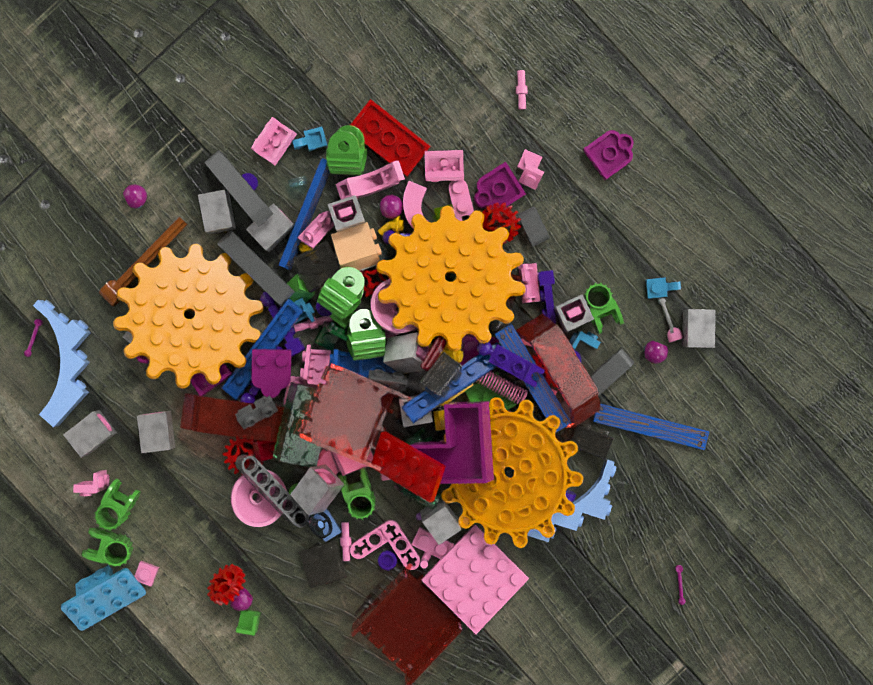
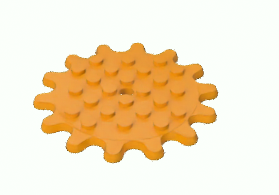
(457, 306)
(181, 343)
(538, 482)

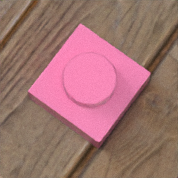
(529, 158)
(531, 176)
(146, 573)

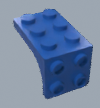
(359, 366)

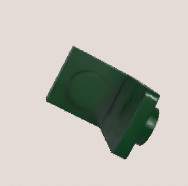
(329, 335)

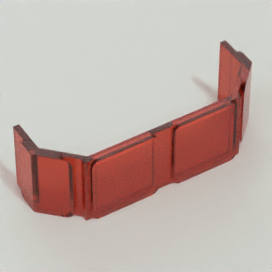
(563, 367)
(219, 418)

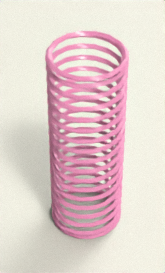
(524, 396)

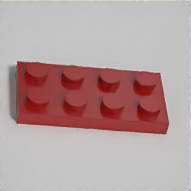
(390, 137)
(408, 466)

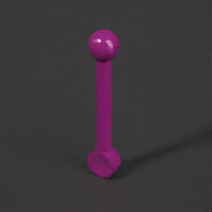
(38, 322)
(679, 569)

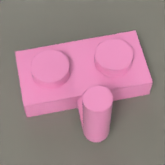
(426, 542)

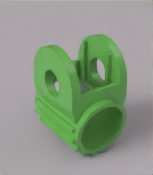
(344, 158)
(341, 299)
(603, 311)
(365, 342)
(358, 489)
(108, 501)
(103, 555)

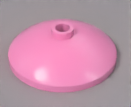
(386, 312)
(257, 511)

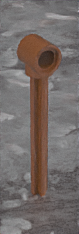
(110, 289)

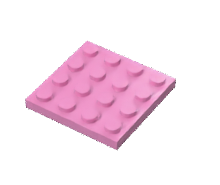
(475, 579)

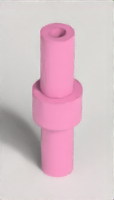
(521, 90)
(312, 325)
(345, 541)

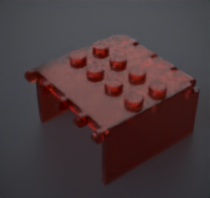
(348, 414)
(409, 624)

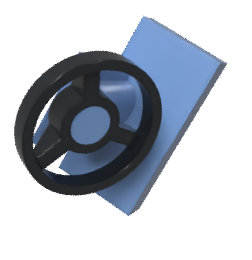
(324, 525)

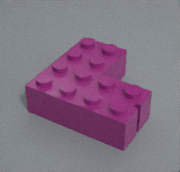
(467, 444)

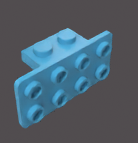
(102, 596)

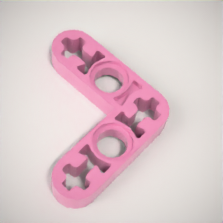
(385, 537)

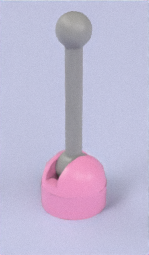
(674, 333)

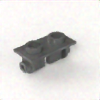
(395, 380)
(248, 416)

